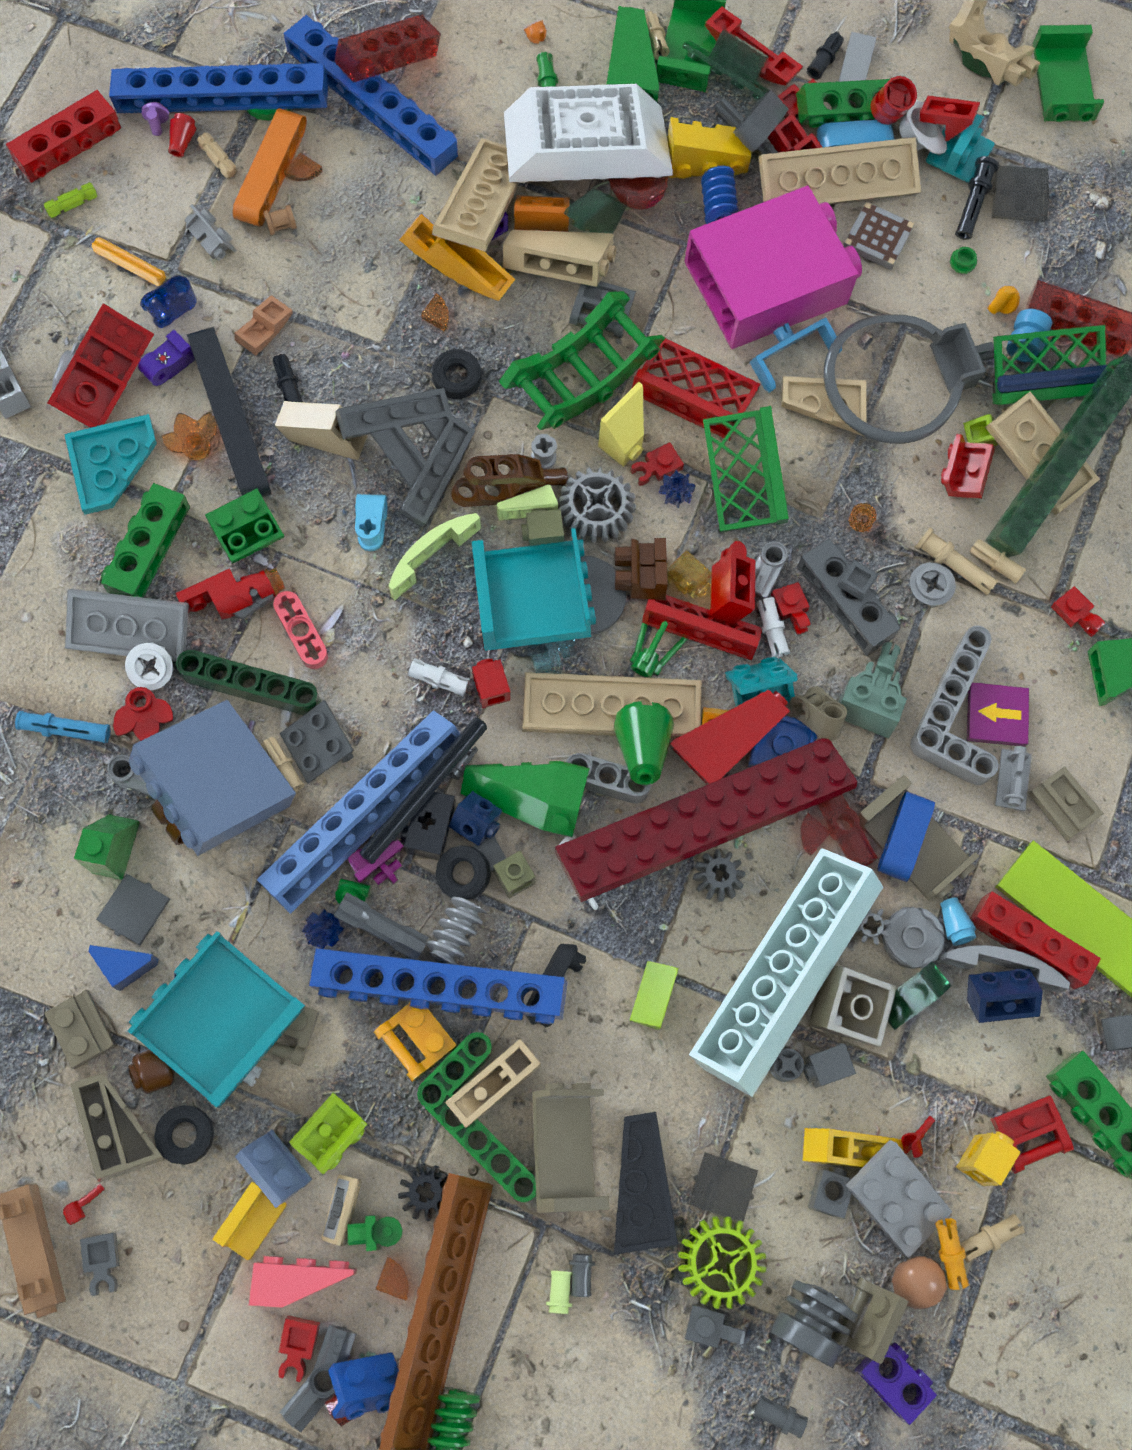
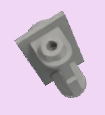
(217, 239)
(1013, 778)

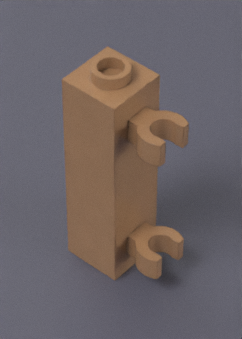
(31, 1250)

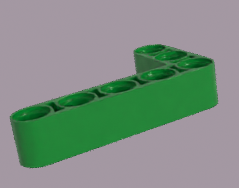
(460, 1133)

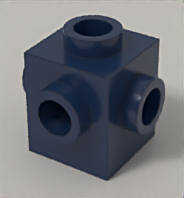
(476, 819)

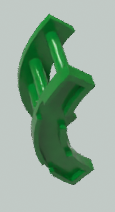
(536, 366)

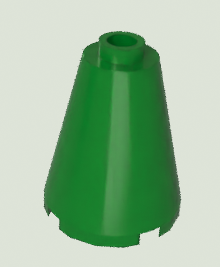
(644, 739)

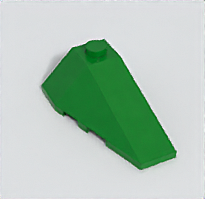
(536, 794)

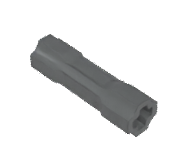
(401, 938)

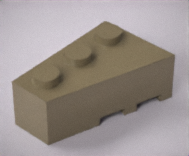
(110, 1130)

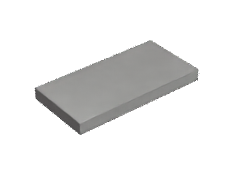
(121, 622)

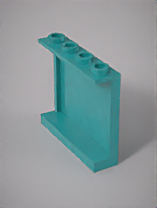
(533, 594)
(215, 1018)

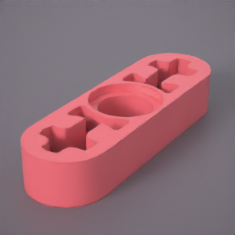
(298, 609)

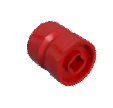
(893, 100)

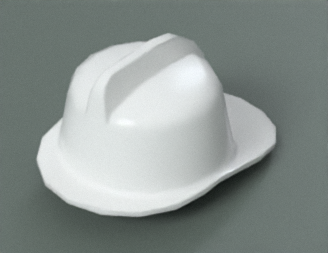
(926, 134)

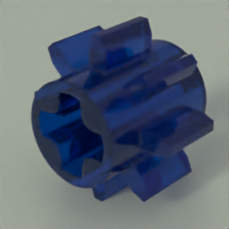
(677, 488)
(322, 929)

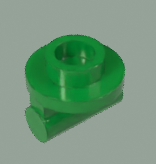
(356, 889)

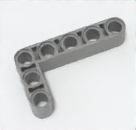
(949, 706)

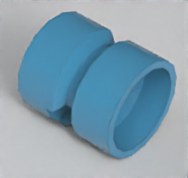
(1026, 322)

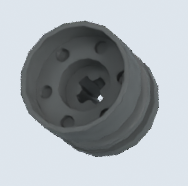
(814, 1322)

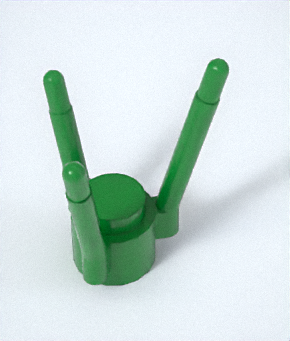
(646, 661)

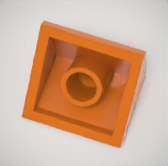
(541, 213)

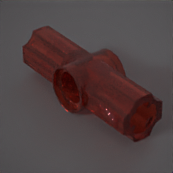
(853, 841)

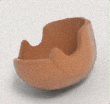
(920, 1282)

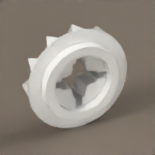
(136, 667)

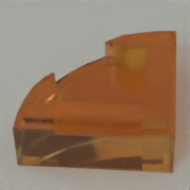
(303, 169)
(436, 313)
(393, 1280)

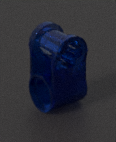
(168, 301)

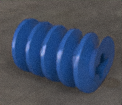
(719, 193)

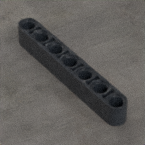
(228, 412)

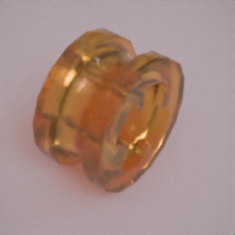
(863, 508)

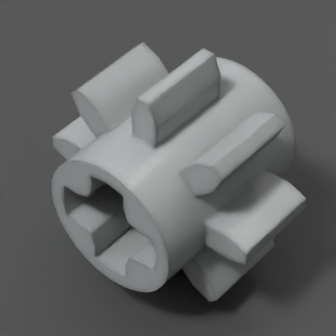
(880, 930)

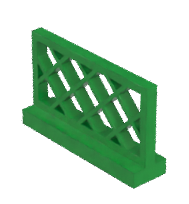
(1053, 392)
(770, 464)

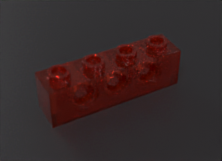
(387, 48)
(1074, 307)

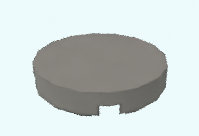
(914, 937)

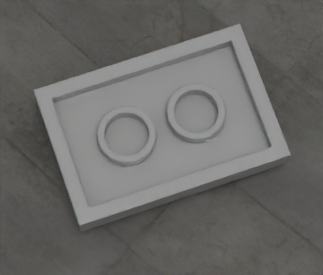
(898, 1198)

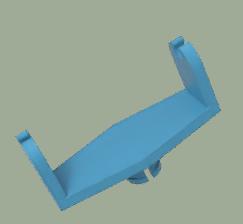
(787, 338)

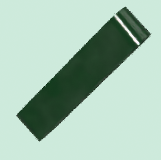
(238, 673)

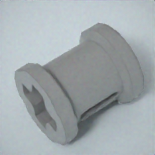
(544, 443)

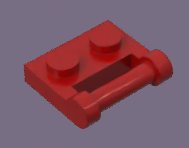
(1030, 1122)

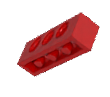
(64, 136)
(1029, 935)

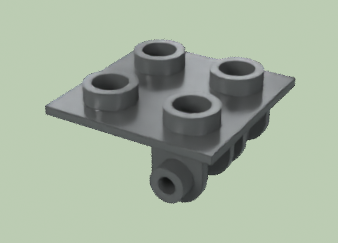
(317, 742)

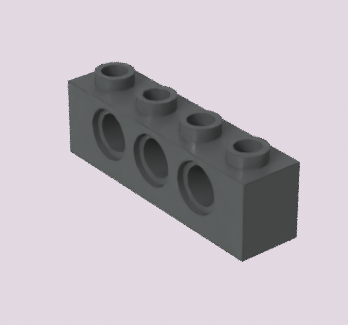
(849, 612)

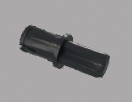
(825, 55)
(286, 380)

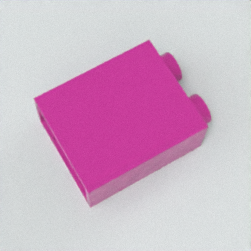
(772, 266)

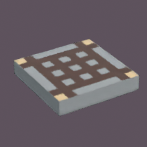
(879, 235)

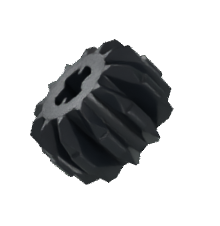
(415, 1196)

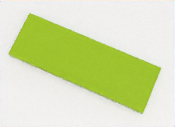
(1072, 908)

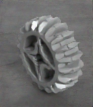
(585, 489)

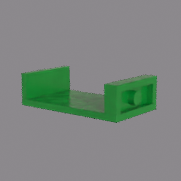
(688, 24)
(1065, 73)

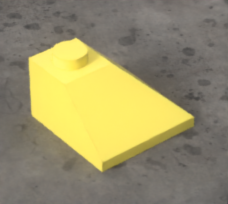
(623, 428)

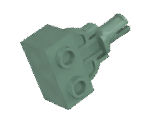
(873, 698)

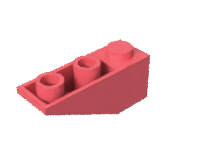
(283, 1284)

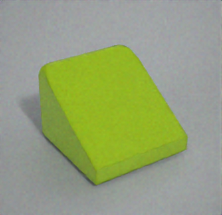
(976, 430)

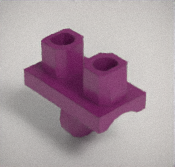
(364, 869)

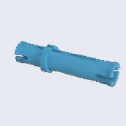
(49, 725)

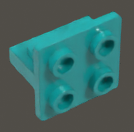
(963, 151)
(755, 679)

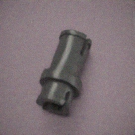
(780, 1416)

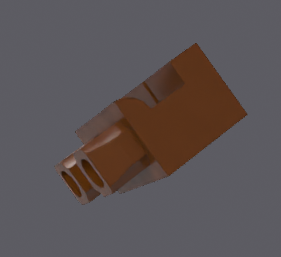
(647, 569)

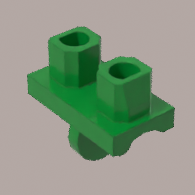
(375, 1232)

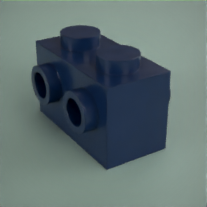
(1004, 995)

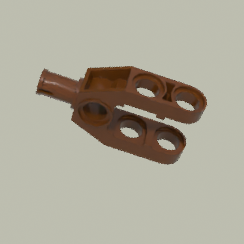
(523, 476)

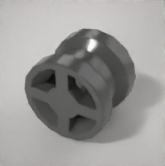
(791, 1061)

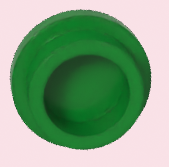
(963, 260)

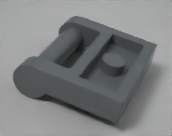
(591, 296)

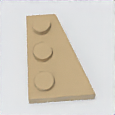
(810, 398)

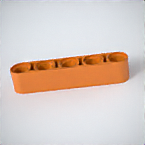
(268, 167)

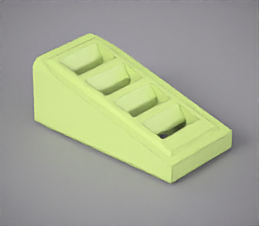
(527, 502)

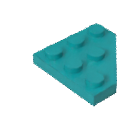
(108, 459)

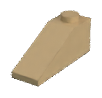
(493, 1083)

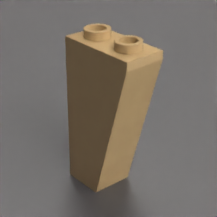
(560, 254)

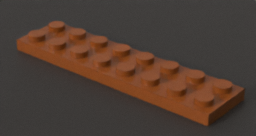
(436, 1314)

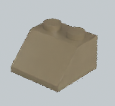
(853, 1006)

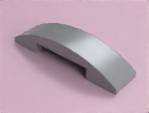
(1044, 974)

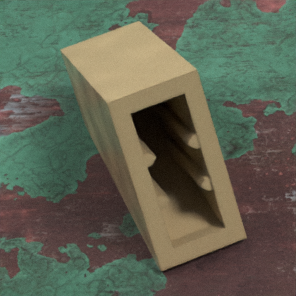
(318, 428)

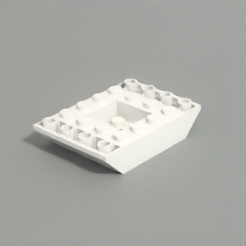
(586, 134)

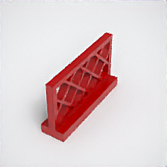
(686, 402)

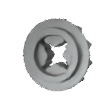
(926, 573)

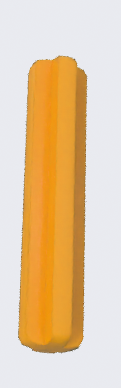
(128, 261)

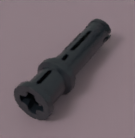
(979, 186)

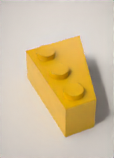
(700, 148)

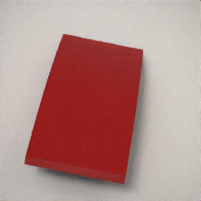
(100, 367)

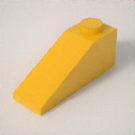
(842, 1147)

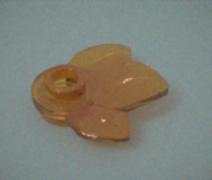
(191, 433)

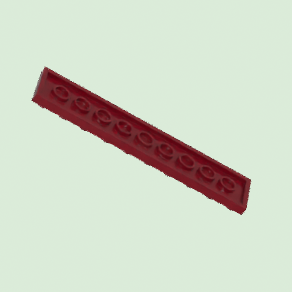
(704, 818)

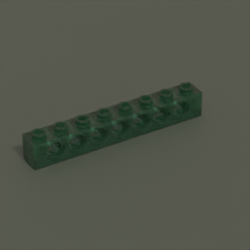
(1064, 458)

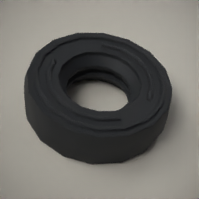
(461, 358)
(481, 869)
(165, 1128)

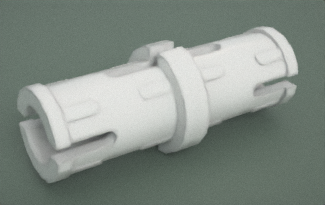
(773, 627)
(438, 677)

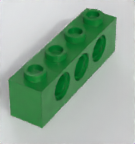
(837, 94)
(148, 558)
(1101, 1094)

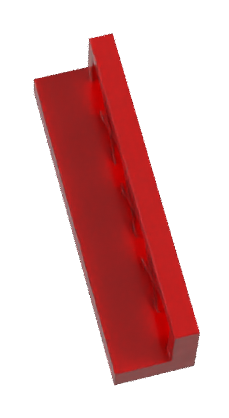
(703, 630)

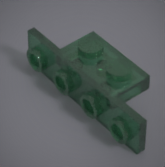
(734, 59)

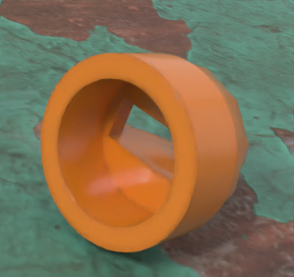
(536, 32)

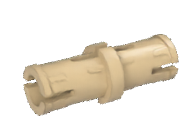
(992, 1237)

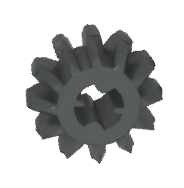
(729, 871)

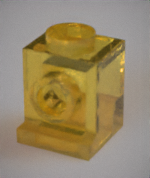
(689, 575)

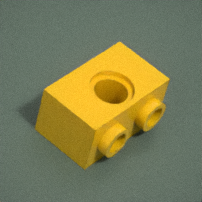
(989, 1158)

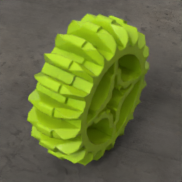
(747, 1248)

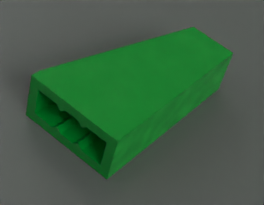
(632, 52)

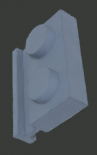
(273, 1168)

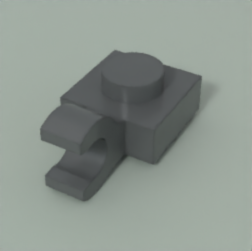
(707, 1328)

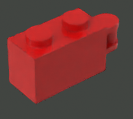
(733, 584)

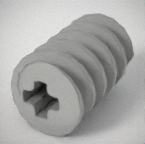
(455, 930)

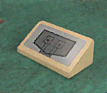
(341, 1210)

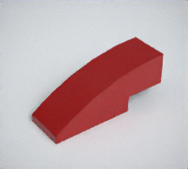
(791, 136)

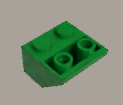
(244, 526)

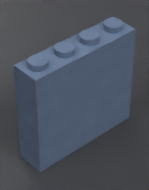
(211, 777)

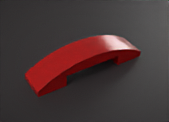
(778, 68)

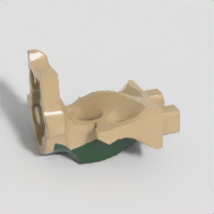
(989, 52)

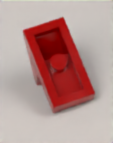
(951, 112)

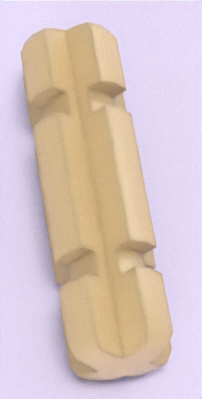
(217, 155)

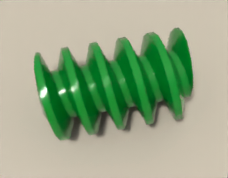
(454, 1419)

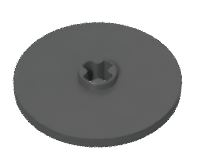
(605, 599)

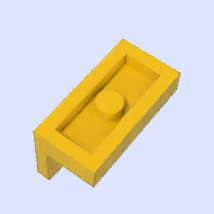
(249, 1222)

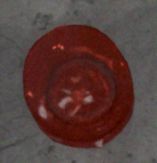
(640, 191)

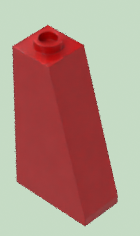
(725, 740)

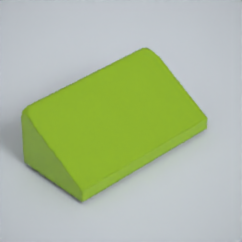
(654, 995)

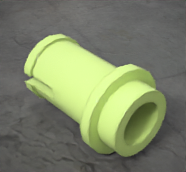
(560, 1292)

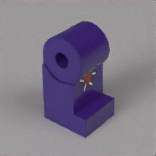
(166, 360)

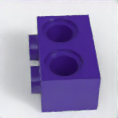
(891, 1386)

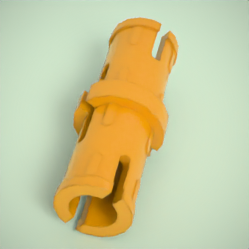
(952, 1253)

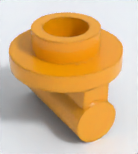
(1006, 301)

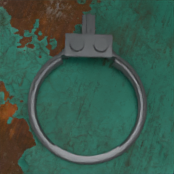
(956, 358)

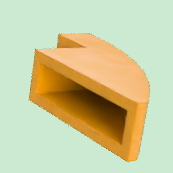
(457, 261)

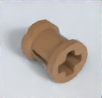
(280, 220)

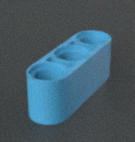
(853, 133)

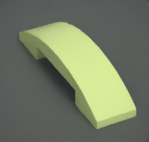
(458, 529)

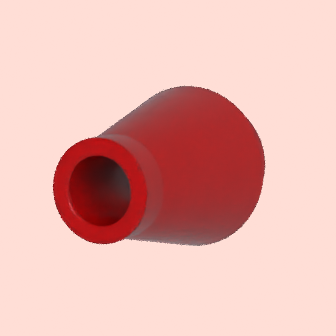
(181, 132)

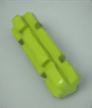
(70, 200)

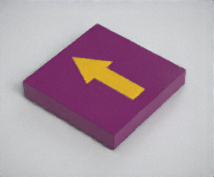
(998, 714)

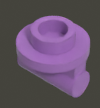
(155, 114)

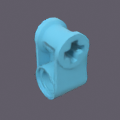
(370, 517)

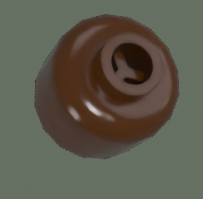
(150, 1072)

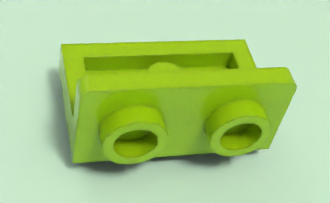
(329, 1134)

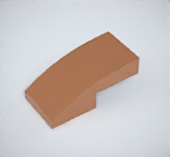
(264, 326)

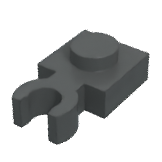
(98, 1256)

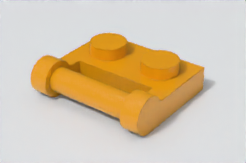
(424, 1032)

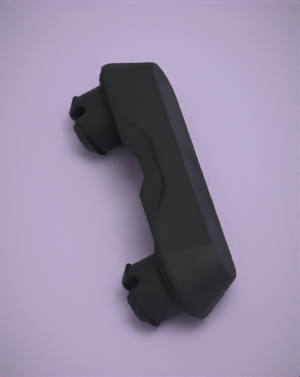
(564, 957)

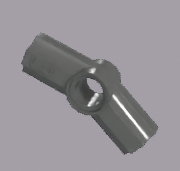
(310, 1396)

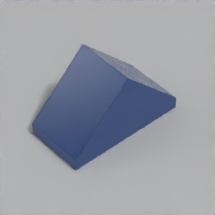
(122, 966)

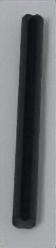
(423, 790)

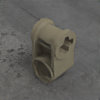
(821, 713)

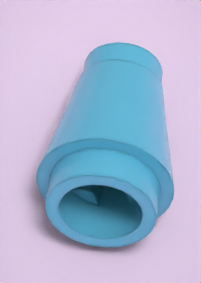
(957, 922)

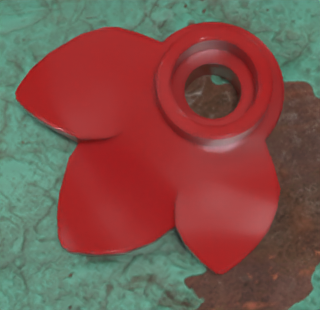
(141, 720)

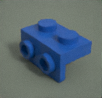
(363, 1385)

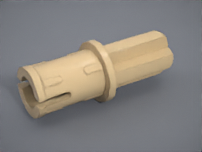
(657, 35)
(997, 561)
(282, 762)

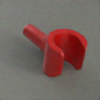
(912, 1140)
(73, 1211)

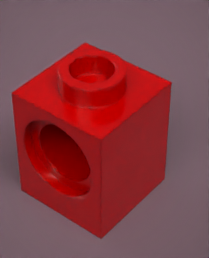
(491, 682)

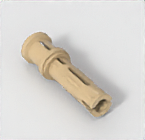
(944, 553)

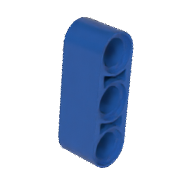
(906, 836)

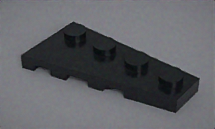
(644, 1197)

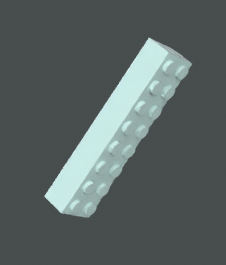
(786, 971)

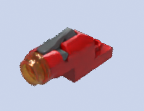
(233, 597)

